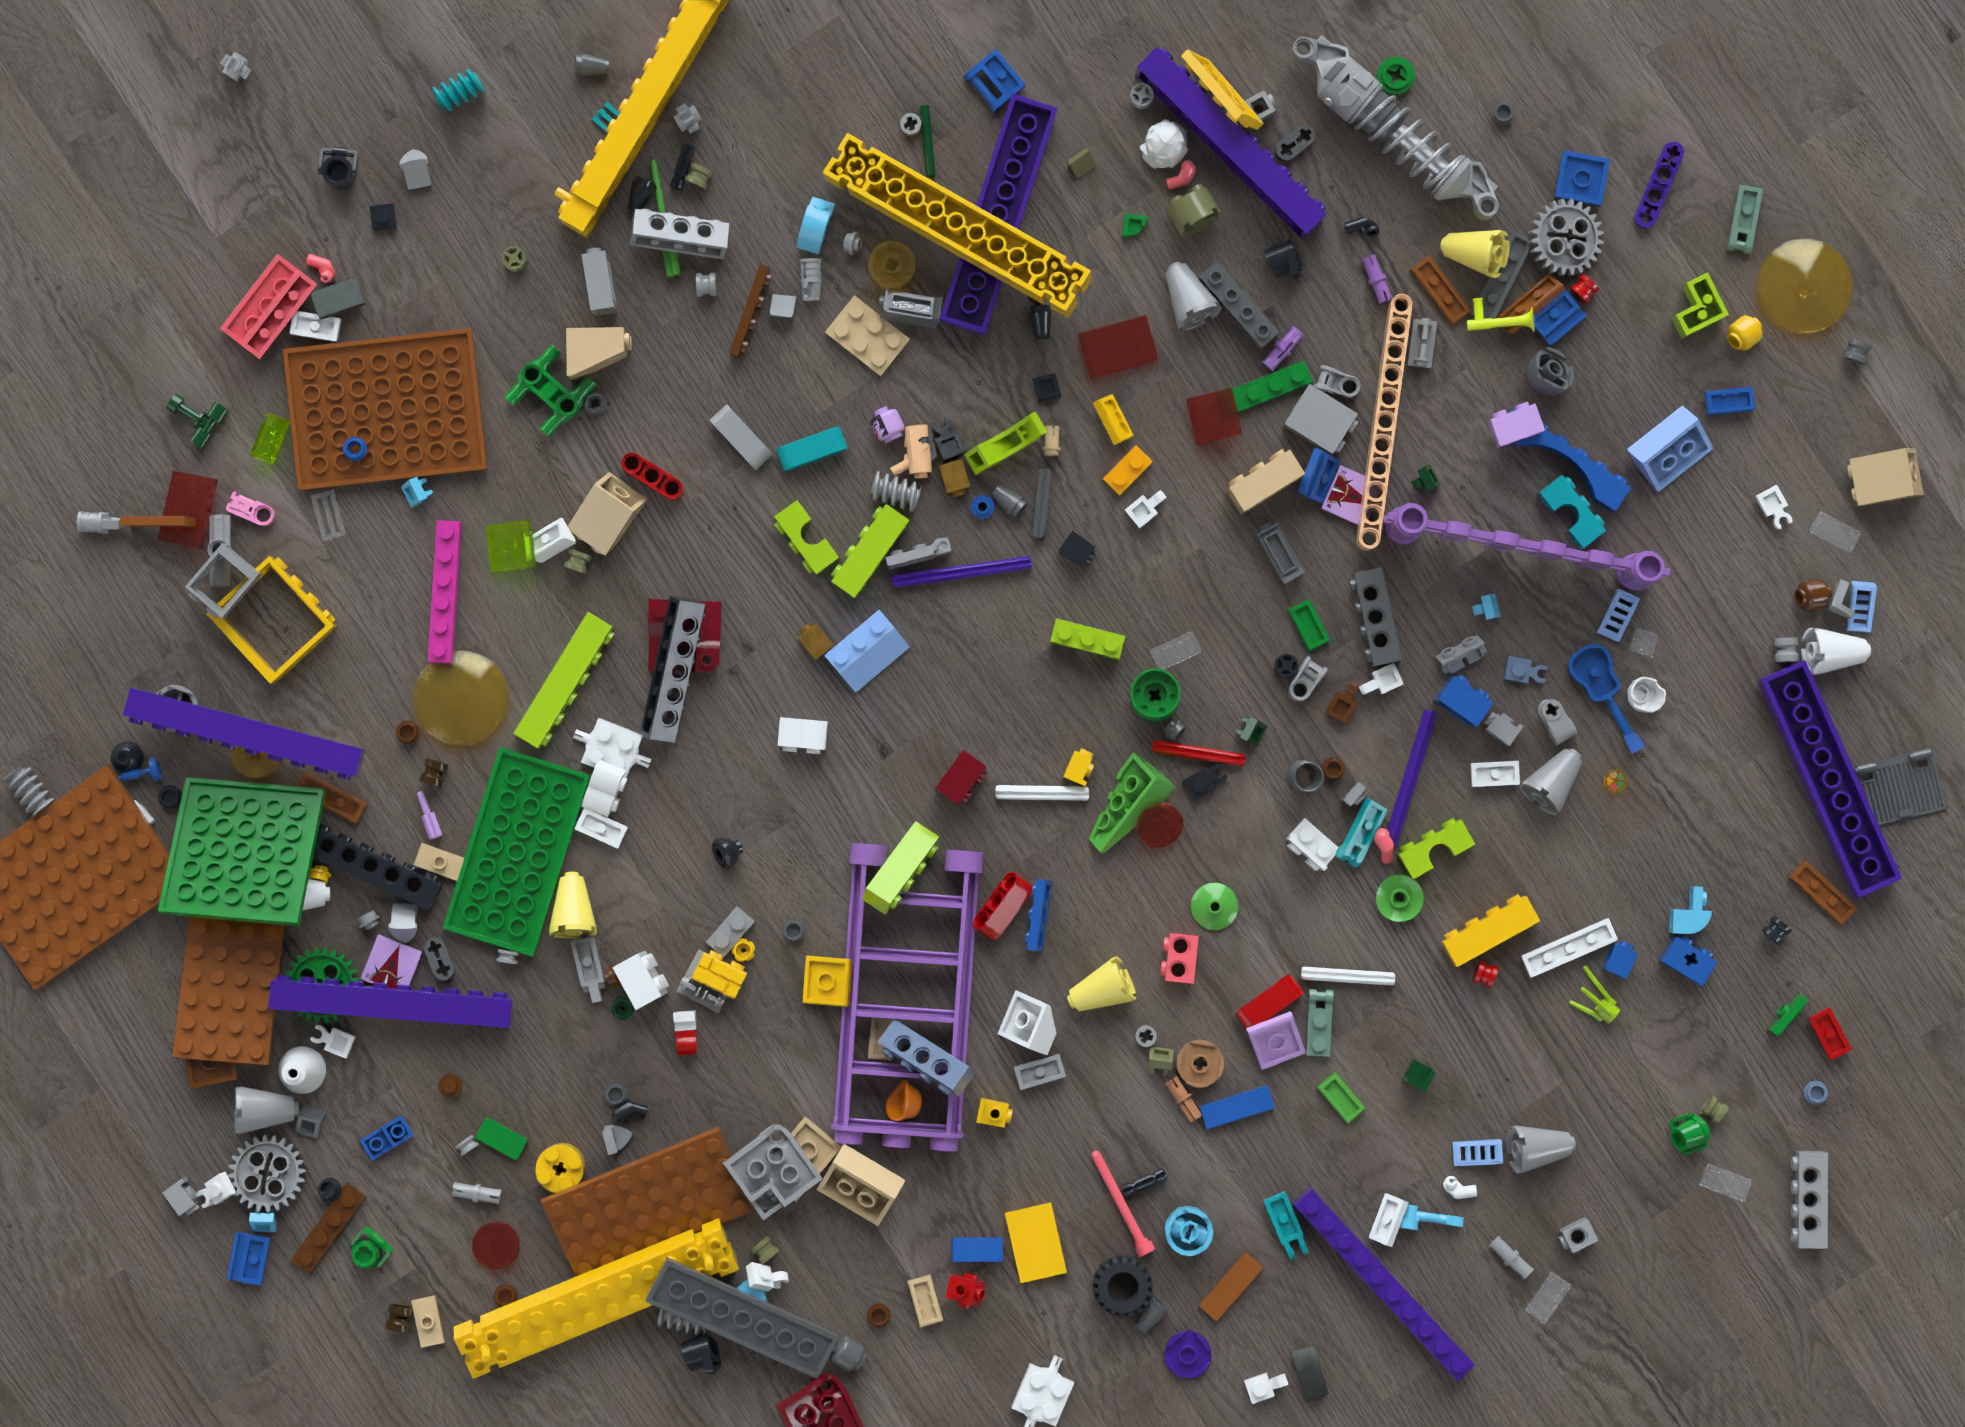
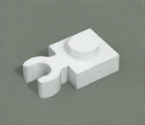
(1772, 503)
(336, 1042)
(217, 1190)

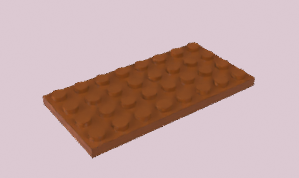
(646, 1202)

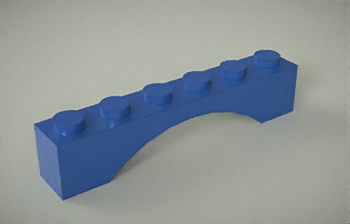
(1603, 486)

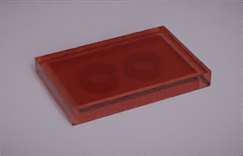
(1118, 347)
(190, 497)

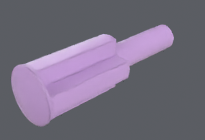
(429, 818)

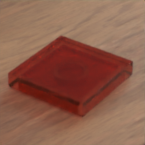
(1214, 416)

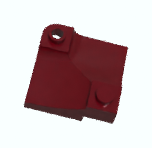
(709, 634)
(819, 1406)

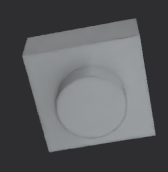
(1355, 795)

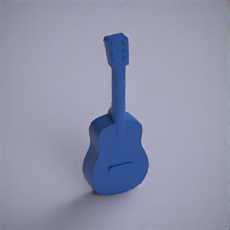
(1594, 672)

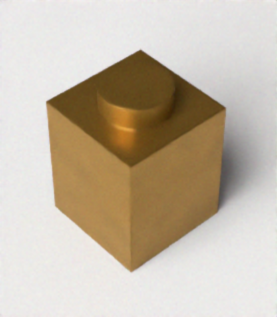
(955, 478)
(815, 640)

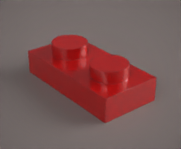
(1829, 1033)

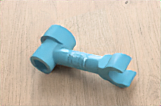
(1413, 1216)

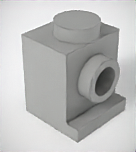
(1265, 101)
(1502, 728)
(182, 1197)

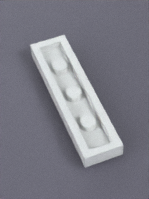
(1569, 947)

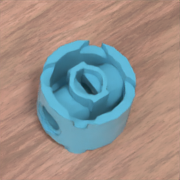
(1188, 1230)

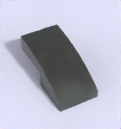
(1310, 1373)

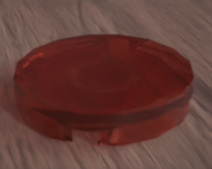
(1160, 825)
(496, 1245)

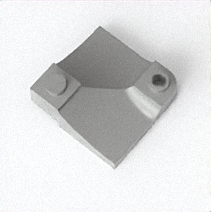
(772, 1171)

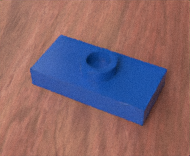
(1729, 401)

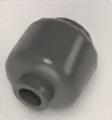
(848, 1354)

